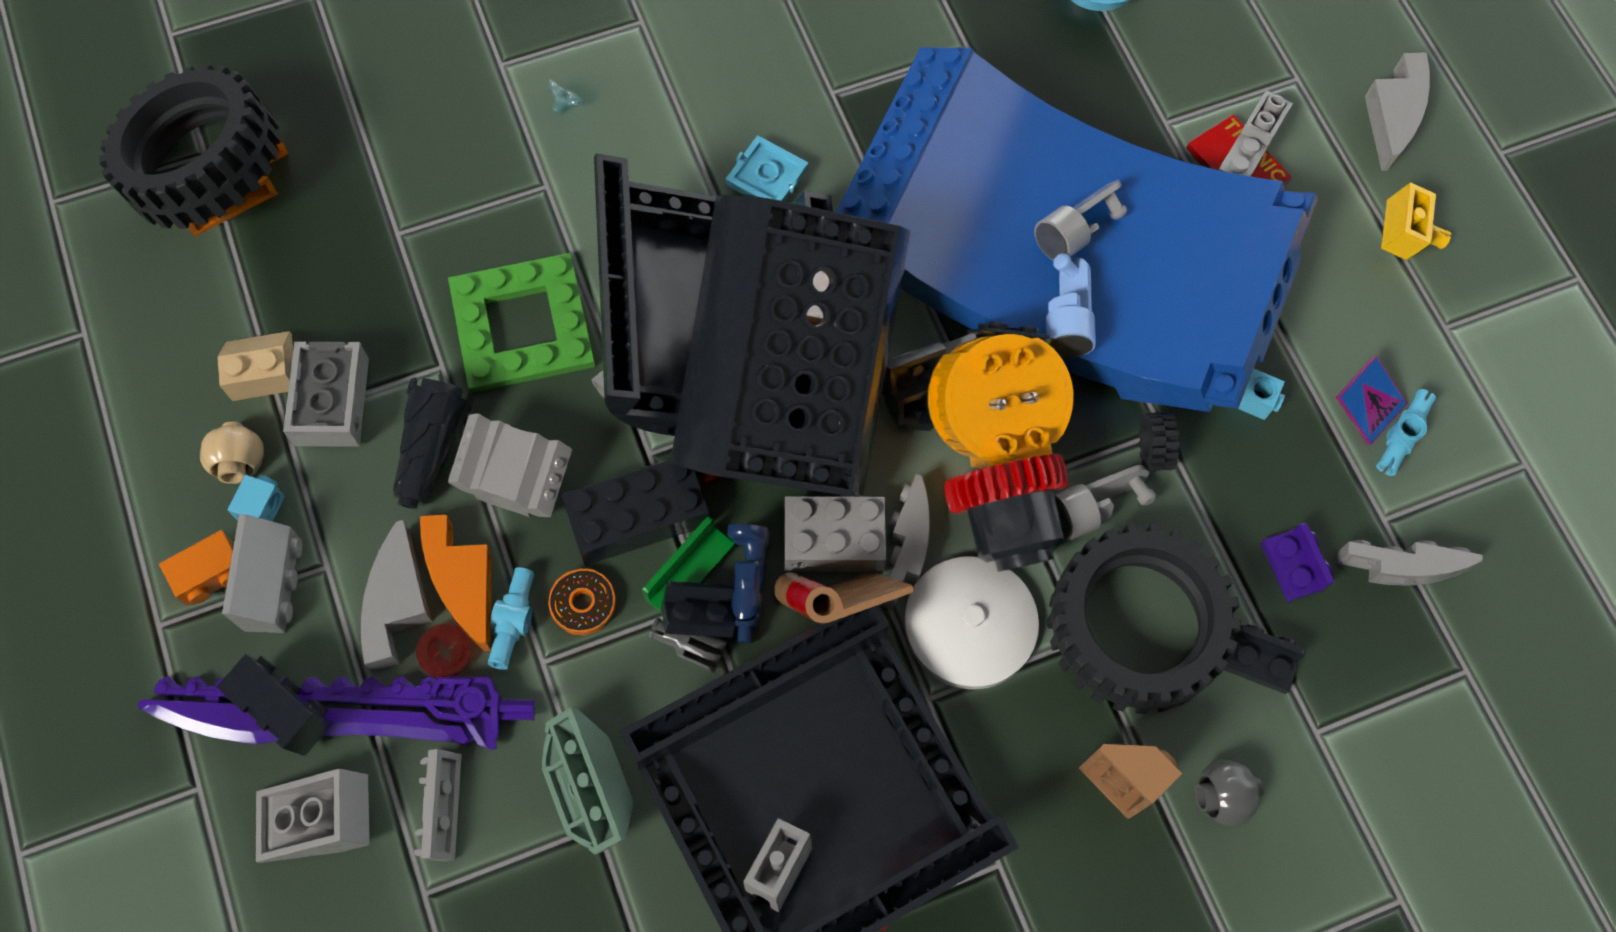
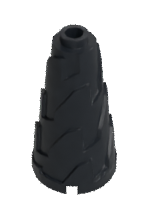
(430, 427)

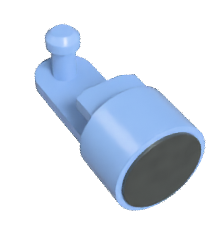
(1071, 315)

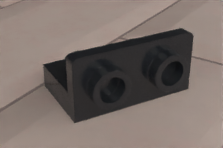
(697, 609)
(1265, 658)

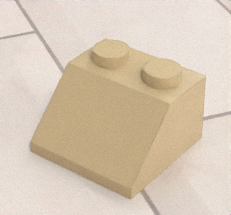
(256, 366)

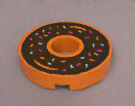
(577, 583)

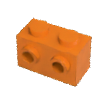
(199, 568)

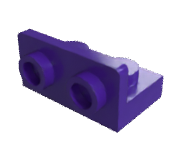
(1298, 563)

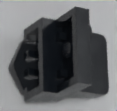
(907, 386)

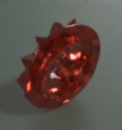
(428, 649)

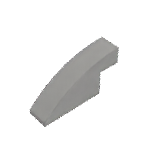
(1398, 106)
(392, 598)

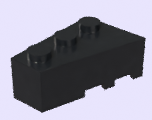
(276, 704)

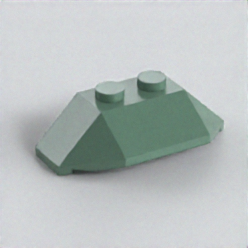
(586, 781)

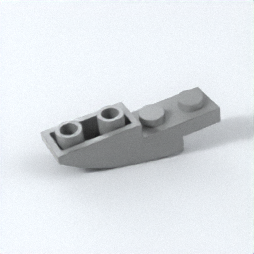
(1256, 135)
(912, 533)
(1417, 565)

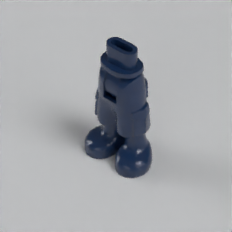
(749, 578)

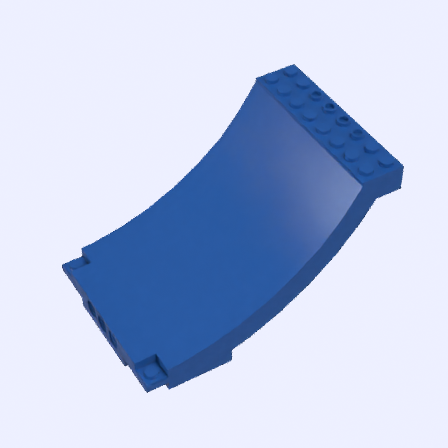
(1177, 283)

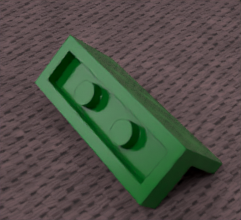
(691, 562)

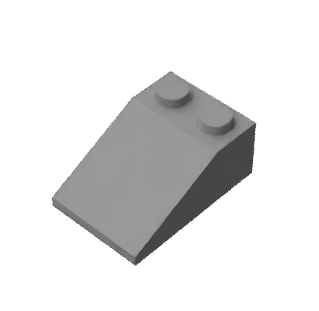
(313, 816)

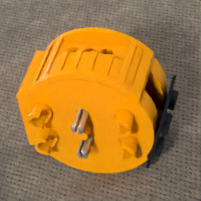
(1001, 396)

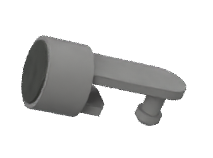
(1067, 229)
(1089, 506)

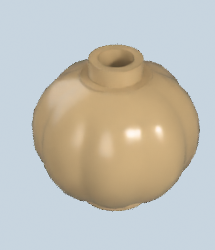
(228, 450)

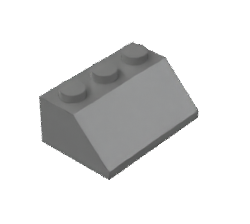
(262, 575)

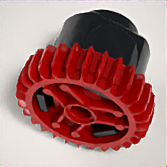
(1012, 509)

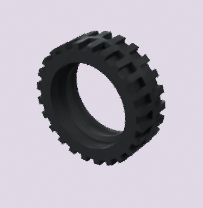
(164, 116)
(1183, 566)

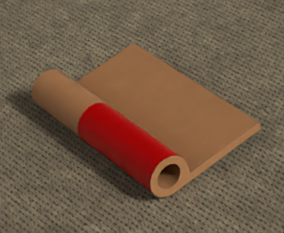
(838, 600)

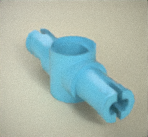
(1398, 441)
(511, 618)

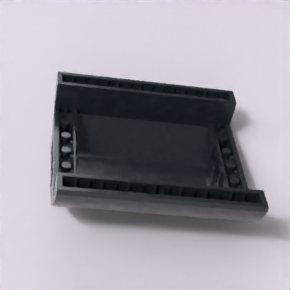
(649, 291)
(835, 747)

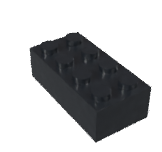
(634, 510)

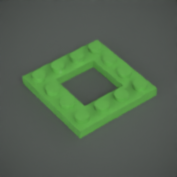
(494, 370)

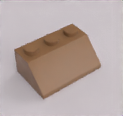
(1131, 775)

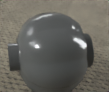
(1228, 792)

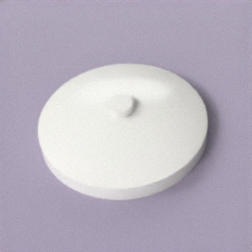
(971, 623)

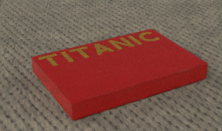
(1214, 145)

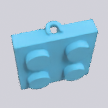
(766, 171)

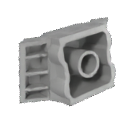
(509, 466)

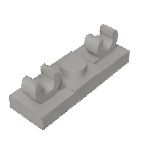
(440, 805)

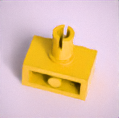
(1410, 223)

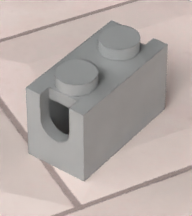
(778, 864)

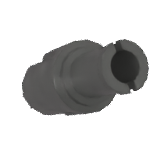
(690, 646)

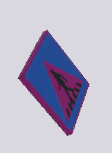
(1371, 400)

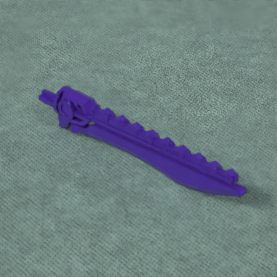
(450, 699)

